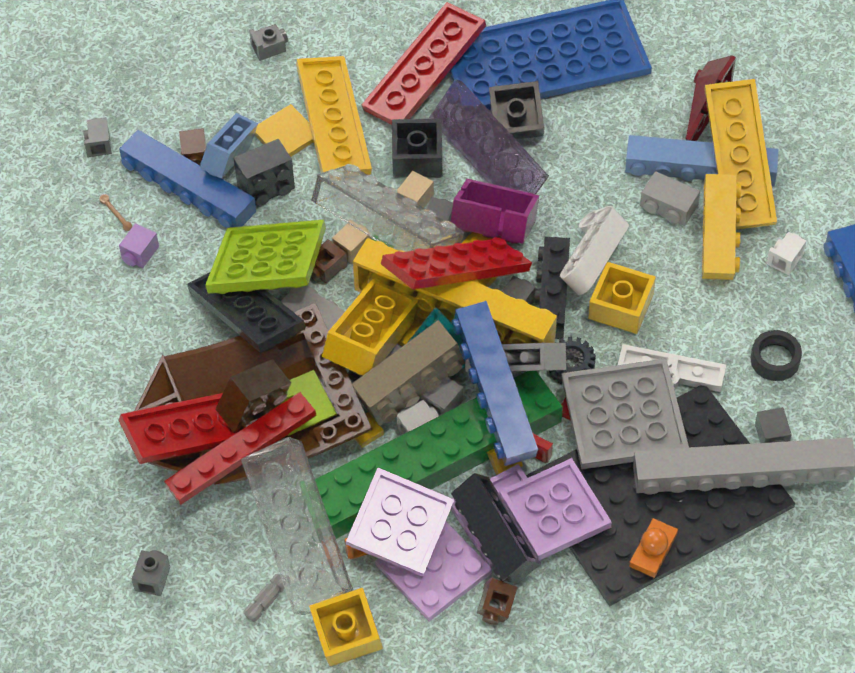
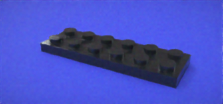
(252, 314)

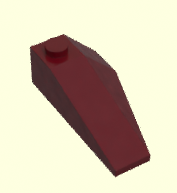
(714, 72)

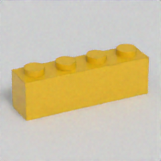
(720, 227)

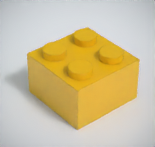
(621, 297)
(346, 627)

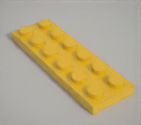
(332, 113)
(742, 148)

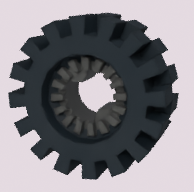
(580, 353)

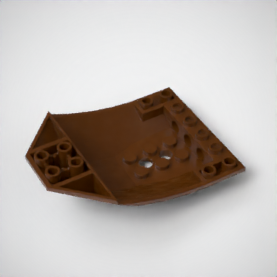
(209, 368)

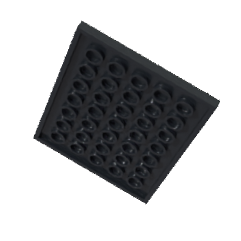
(702, 517)

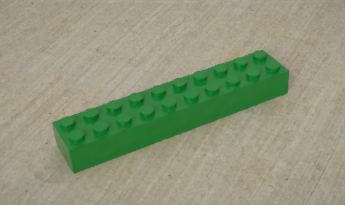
(431, 451)

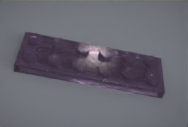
(486, 141)

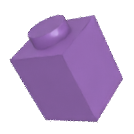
(138, 246)

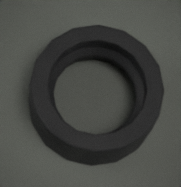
(770, 371)

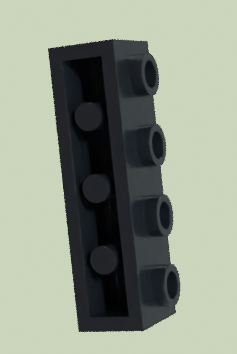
(553, 288)
(495, 529)

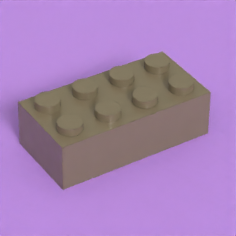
(409, 373)

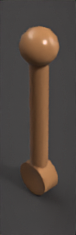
(104, 199)

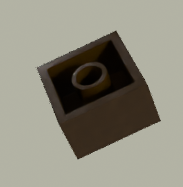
(252, 395)

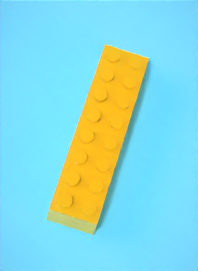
(513, 318)

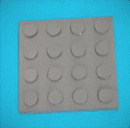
(623, 412)

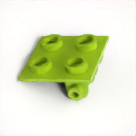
(315, 394)

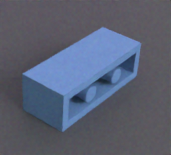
(228, 143)

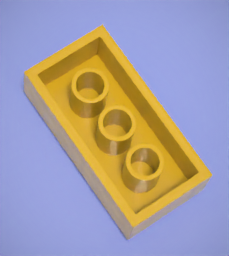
(370, 327)

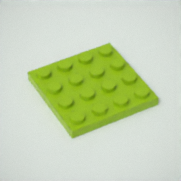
(266, 257)

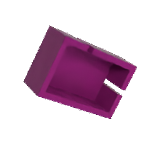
(494, 211)

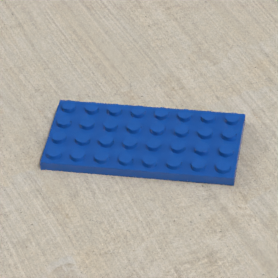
(557, 49)

